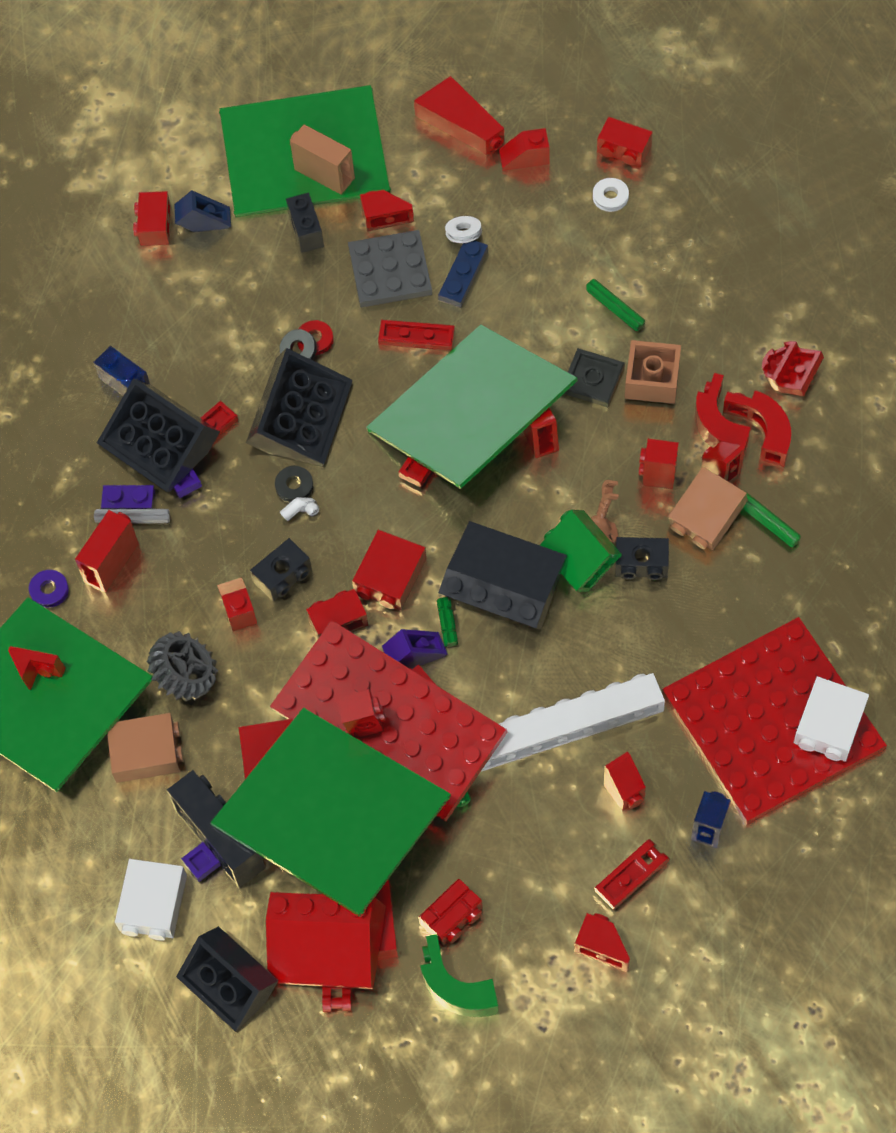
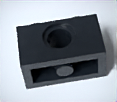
(305, 222)
(653, 549)
(287, 557)

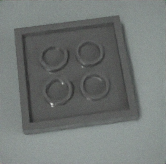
(390, 268)

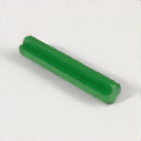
(616, 305)
(771, 521)

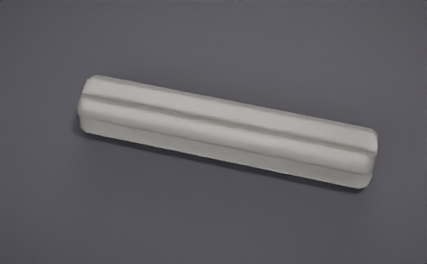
(137, 515)

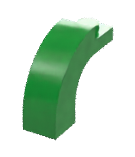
(459, 997)

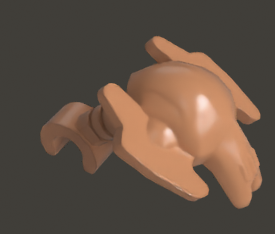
(607, 527)

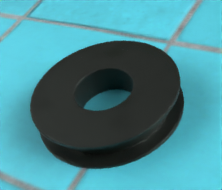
(300, 335)
(288, 474)

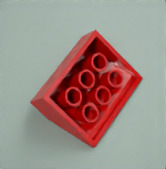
(321, 941)

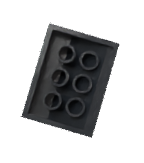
(299, 409)
(156, 435)
(503, 574)

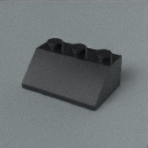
(226, 978)

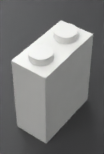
(831, 719)
(150, 899)

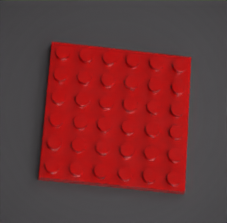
(747, 717)

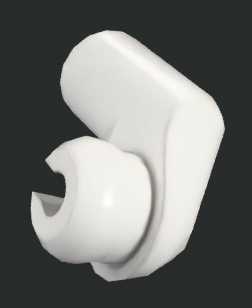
(300, 504)

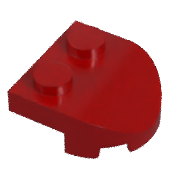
(791, 368)

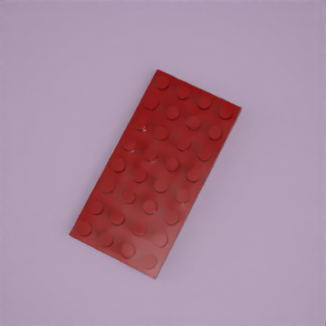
(423, 723)

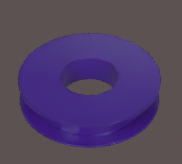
(46, 577)

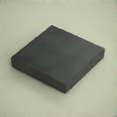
(595, 376)

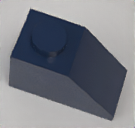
(201, 213)

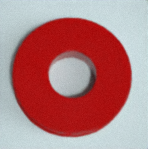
(322, 329)

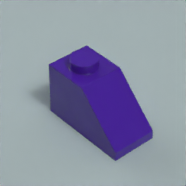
(415, 647)

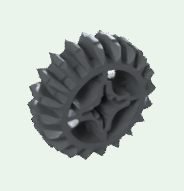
(182, 666)

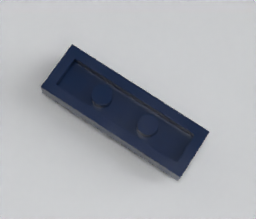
(463, 273)

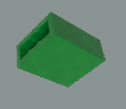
(586, 547)

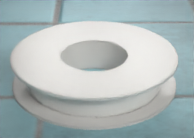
(608, 204)
(455, 235)

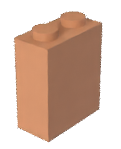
(322, 159)
(707, 509)
(144, 747)

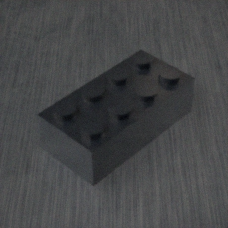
(197, 807)

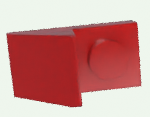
(31, 663)

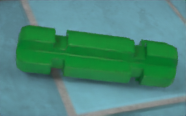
(447, 622)

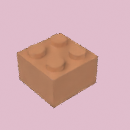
(652, 371)

